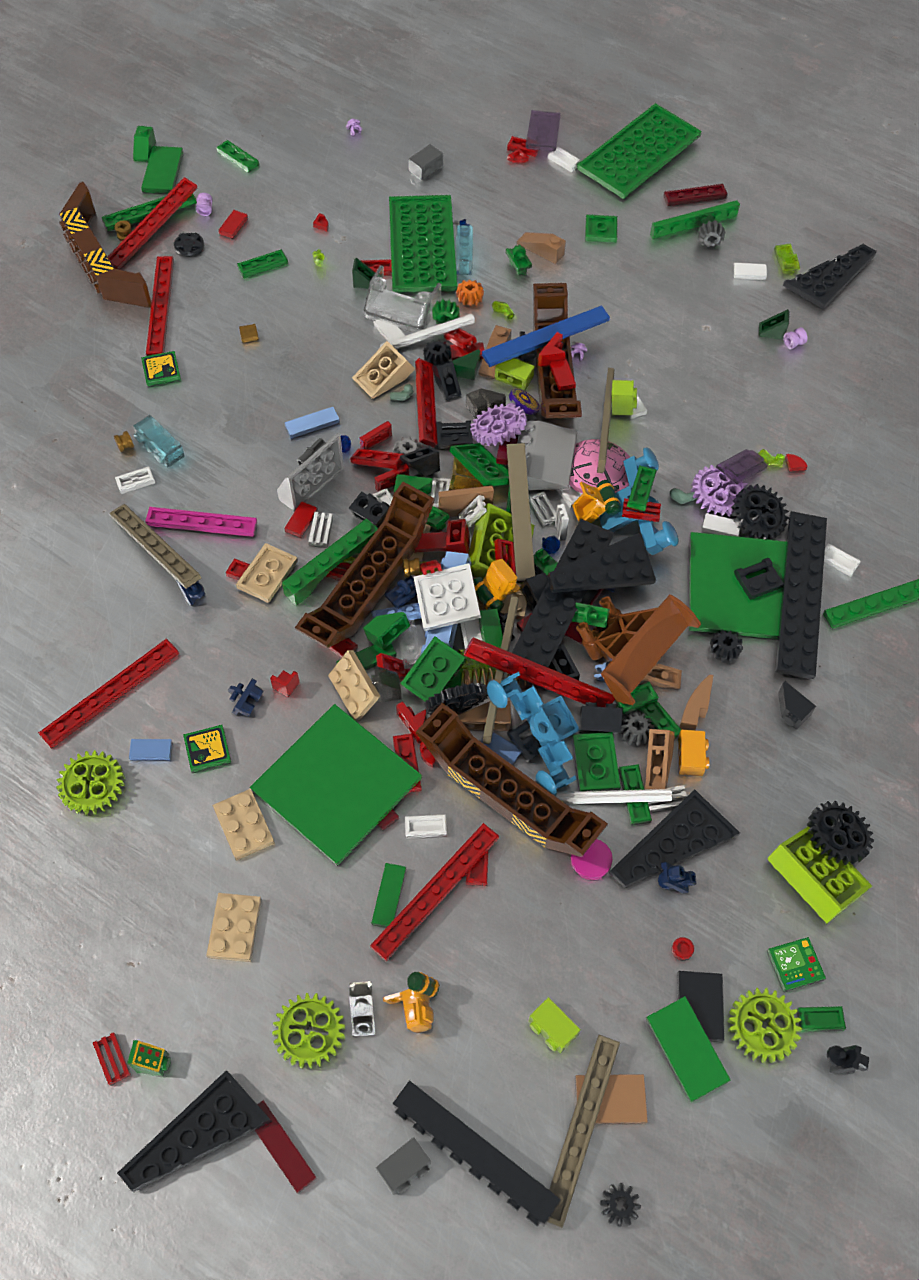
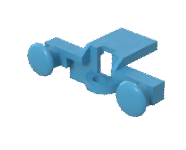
(652, 537)
(547, 723)

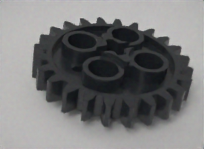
(765, 509)
(458, 698)
(840, 832)

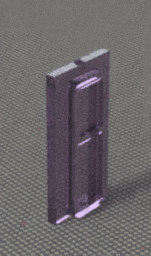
(742, 466)

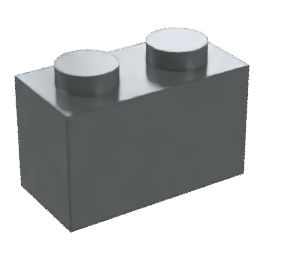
(425, 162)
(404, 1166)

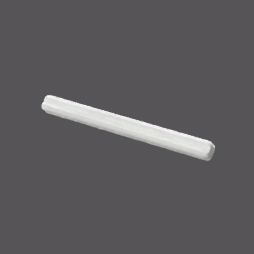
(432, 331)
(617, 796)

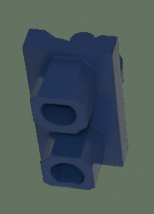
(193, 592)
(402, 592)
(242, 705)
(676, 878)

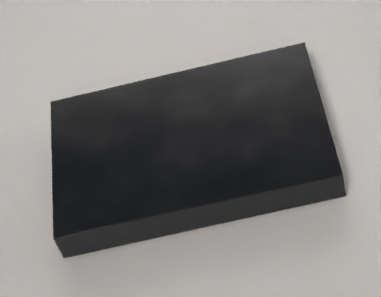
(705, 997)

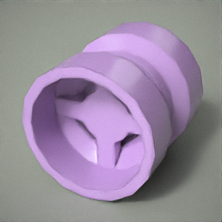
(204, 204)
(795, 338)

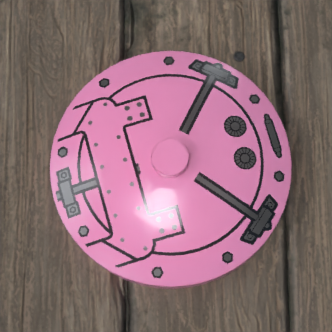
(586, 462)

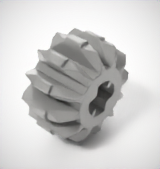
(406, 446)

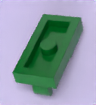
(437, 519)
(544, 561)

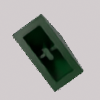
(361, 274)
(775, 326)
(467, 365)

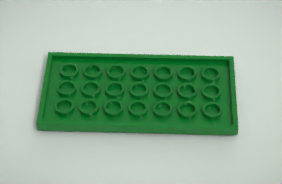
(639, 150)
(422, 243)

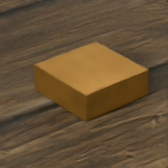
(248, 333)

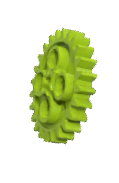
(73, 781)
(754, 1041)
(303, 1050)

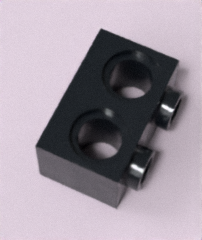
(371, 511)

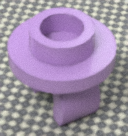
(354, 124)
(578, 348)

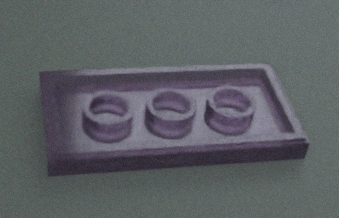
(543, 130)

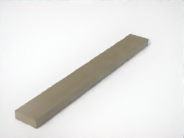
(605, 421)
(520, 512)
(155, 546)
(492, 711)
(582, 1125)

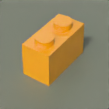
(692, 753)

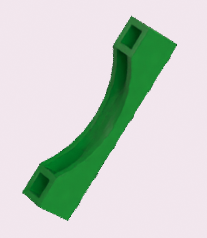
(305, 580)

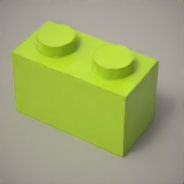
(515, 373)
(623, 397)
(553, 1025)

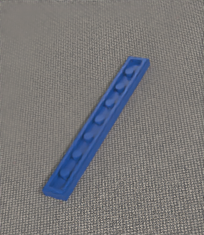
(542, 336)

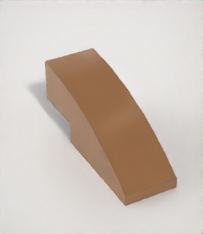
(697, 705)

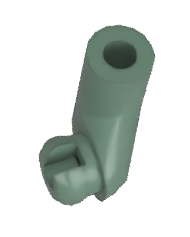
(403, 395)
(681, 497)

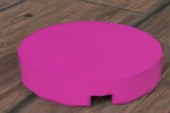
(594, 863)

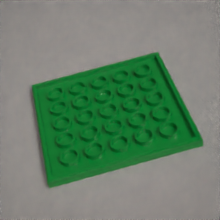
(717, 594)
(336, 784)

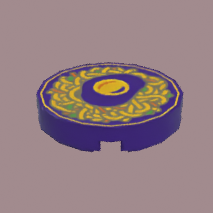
(525, 401)

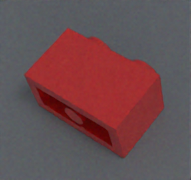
(457, 536)

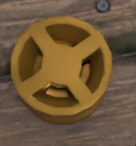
(123, 229)
(123, 441)
(411, 567)

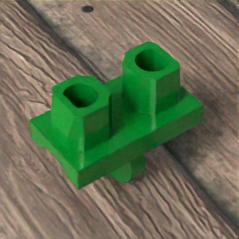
(519, 259)
(591, 614)

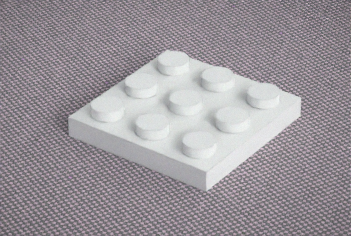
(447, 597)

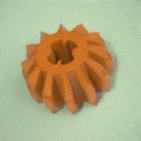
(469, 292)

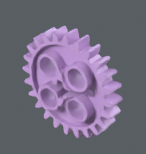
(498, 424)
(715, 490)

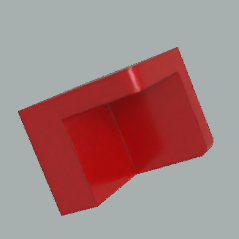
(285, 682)

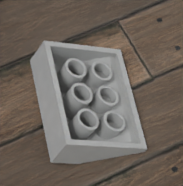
(548, 455)
(312, 474)

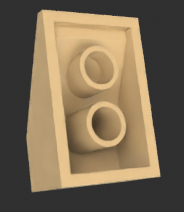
(383, 371)

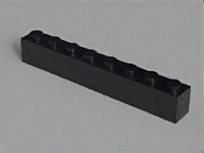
(477, 1153)

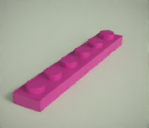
(201, 521)

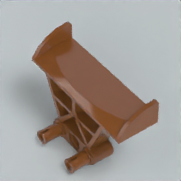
(635, 642)

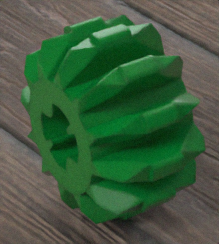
(445, 311)

